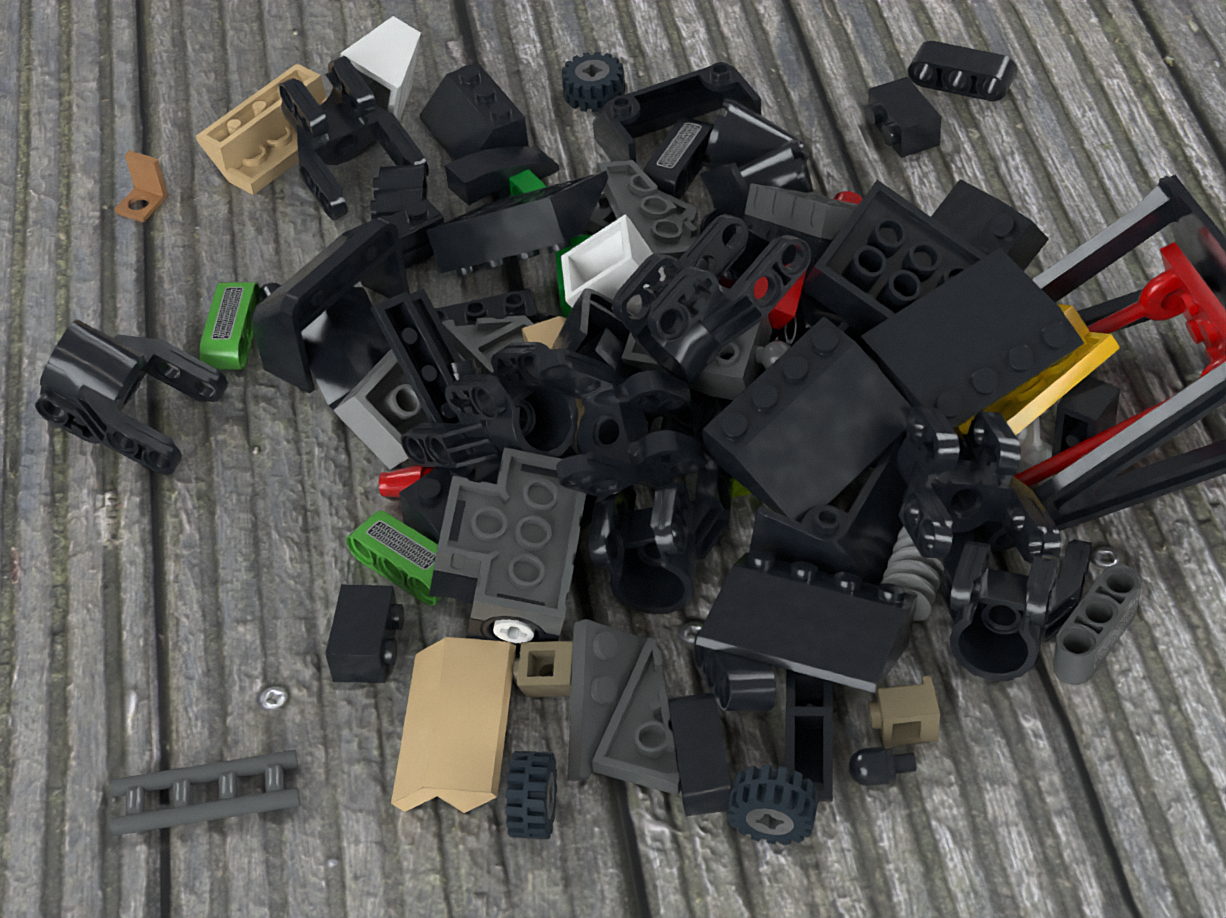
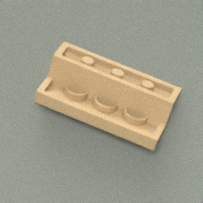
(255, 139)
(455, 724)

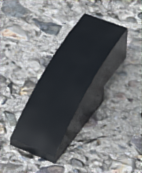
(489, 171)
(810, 730)

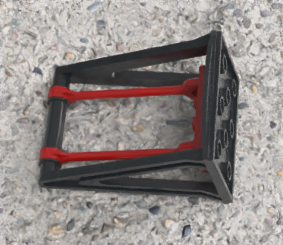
(1189, 286)

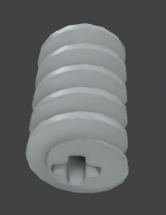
(914, 574)

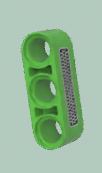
(229, 326)
(396, 554)

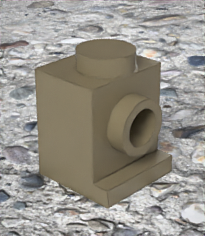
(539, 659)
(906, 714)

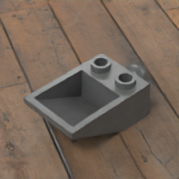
(722, 376)

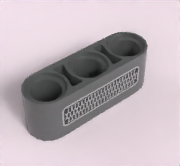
(1096, 624)

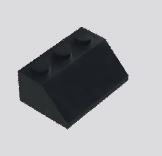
(473, 114)

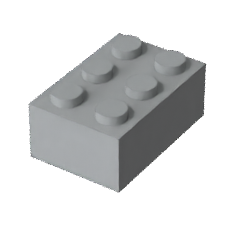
(383, 410)

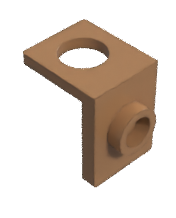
(148, 186)

